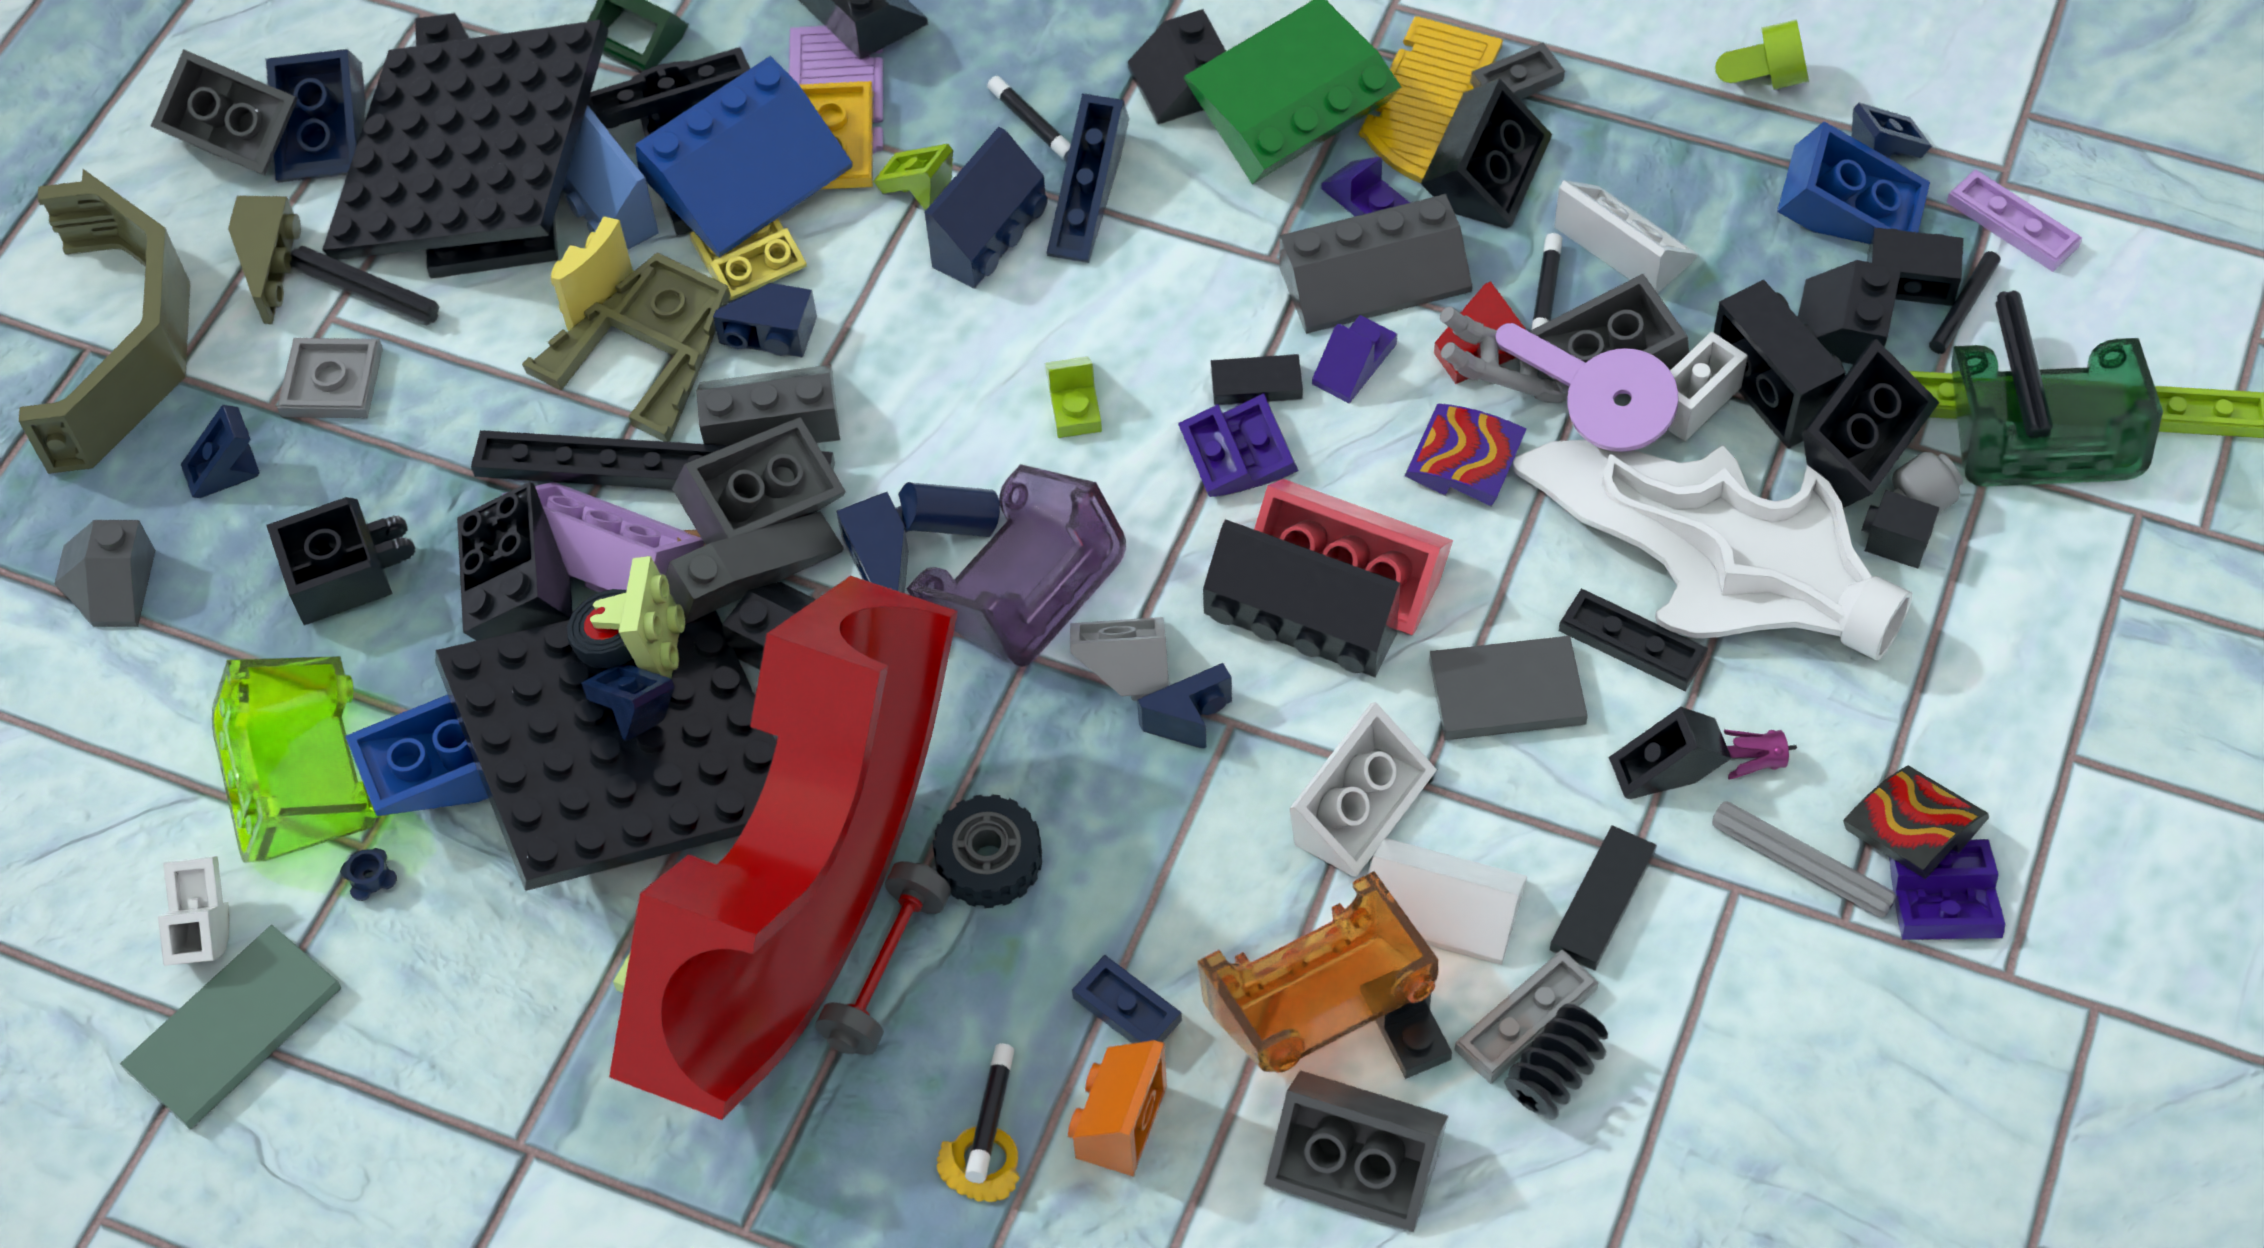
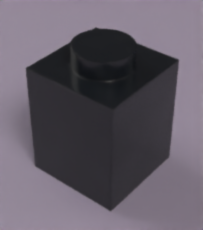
(1900, 528)

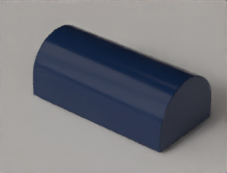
(949, 509)

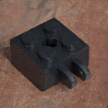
(336, 557)

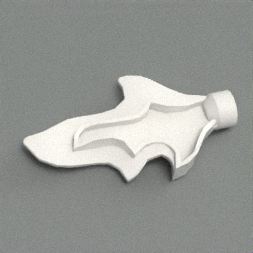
(1731, 553)

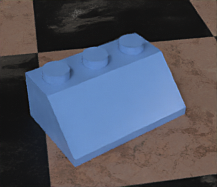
(608, 184)

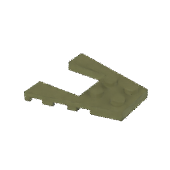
(661, 306)

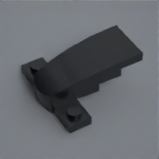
(664, 94)

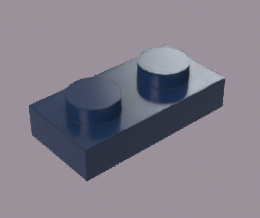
(1126, 1003)

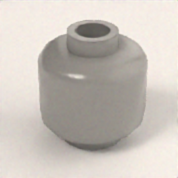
(1929, 480)

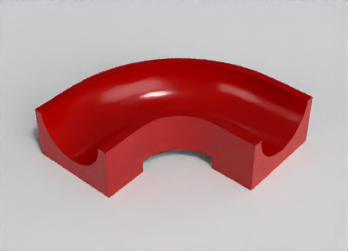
(748, 947)

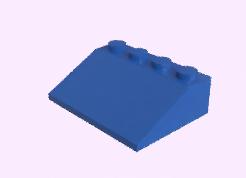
(742, 156)

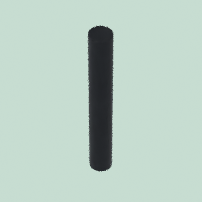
(1964, 302)

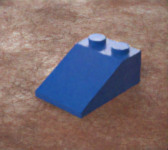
(1849, 188)
(417, 761)

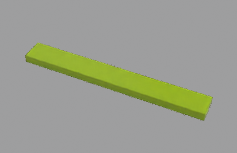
(2183, 408)

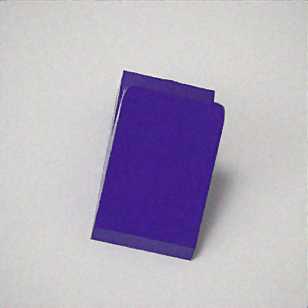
(1361, 187)
(1353, 357)

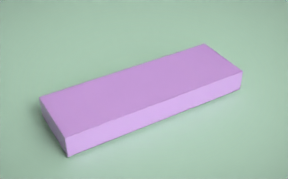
(2014, 220)

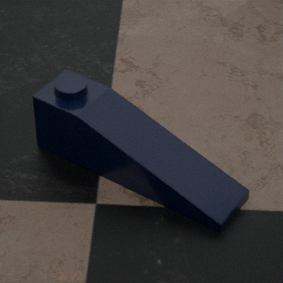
(1088, 176)

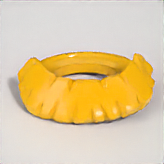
(996, 1185)

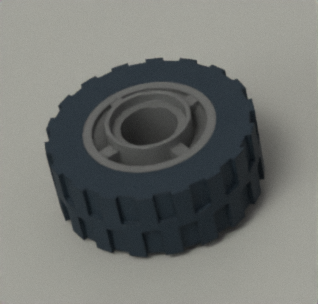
(988, 823)

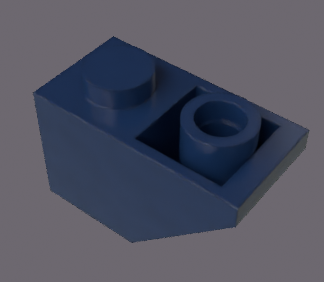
(768, 320)

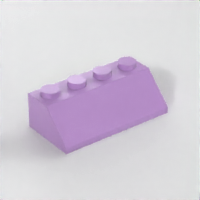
(602, 538)

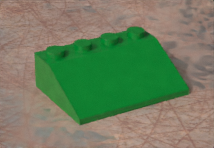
(1291, 87)

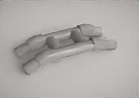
(1487, 366)

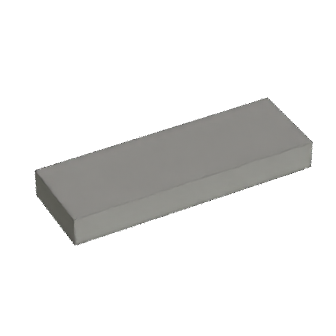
(1514, 1023)

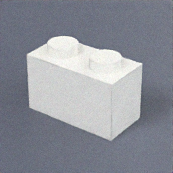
(1705, 382)

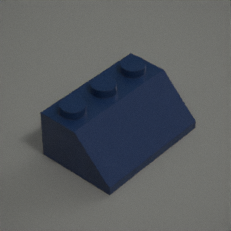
(984, 210)

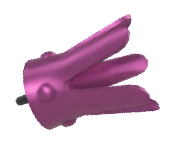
(1768, 748)

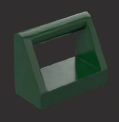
(666, 35)

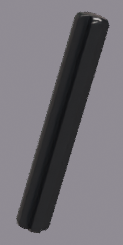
(364, 285)
(2024, 365)

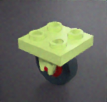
(630, 624)

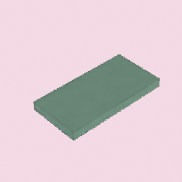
(230, 1026)

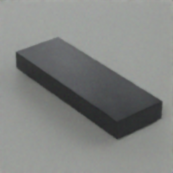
(1633, 639)
(1603, 897)

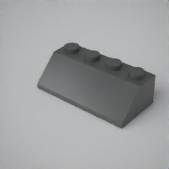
(1375, 263)

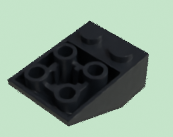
(510, 567)

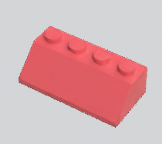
(1360, 539)

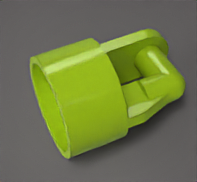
(1778, 56)

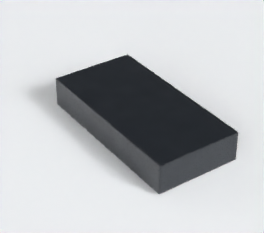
(1247, 378)

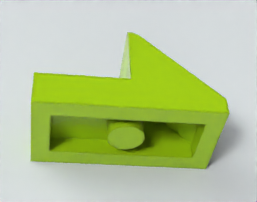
(920, 171)
(1073, 396)

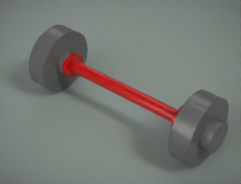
(850, 1026)

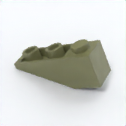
(263, 240)

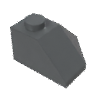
(107, 572)

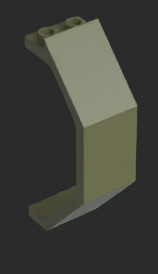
(146, 363)

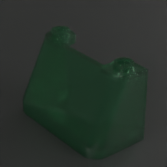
(2100, 417)

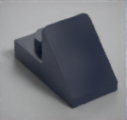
(1888, 132)
(220, 455)
(634, 694)
(1177, 708)

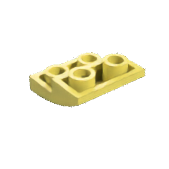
(754, 262)
(591, 272)

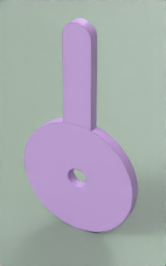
(1598, 383)

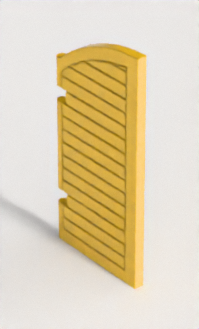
(1431, 87)

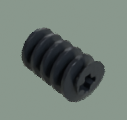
(1556, 1061)

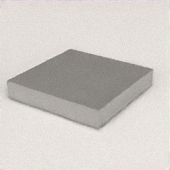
(330, 378)

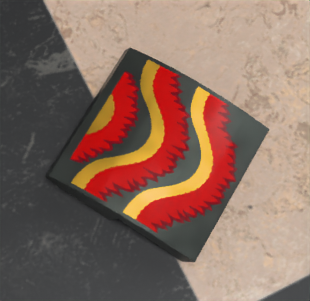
(1915, 820)

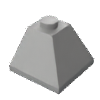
(1124, 653)

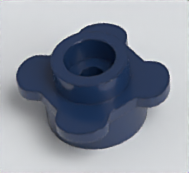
(362, 863)

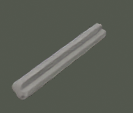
(1804, 859)

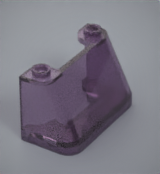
(1034, 569)

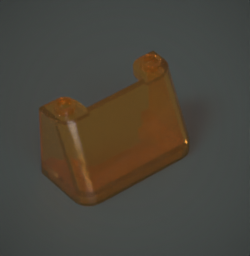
(1322, 981)

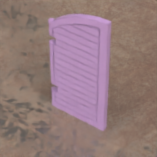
(822, 58)

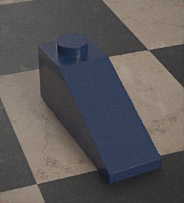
(876, 540)

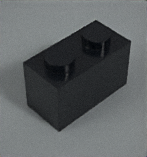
(1927, 263)

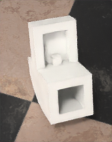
(197, 917)

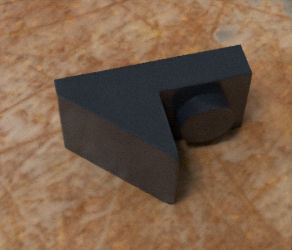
(1414, 1038)

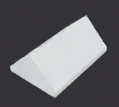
(1619, 235)
(1359, 793)
(1452, 899)

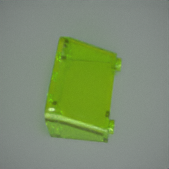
(287, 755)

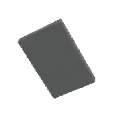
(1507, 687)

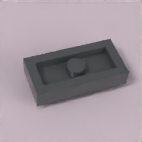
(1523, 72)

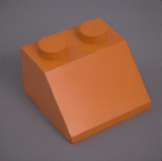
(1120, 1106)

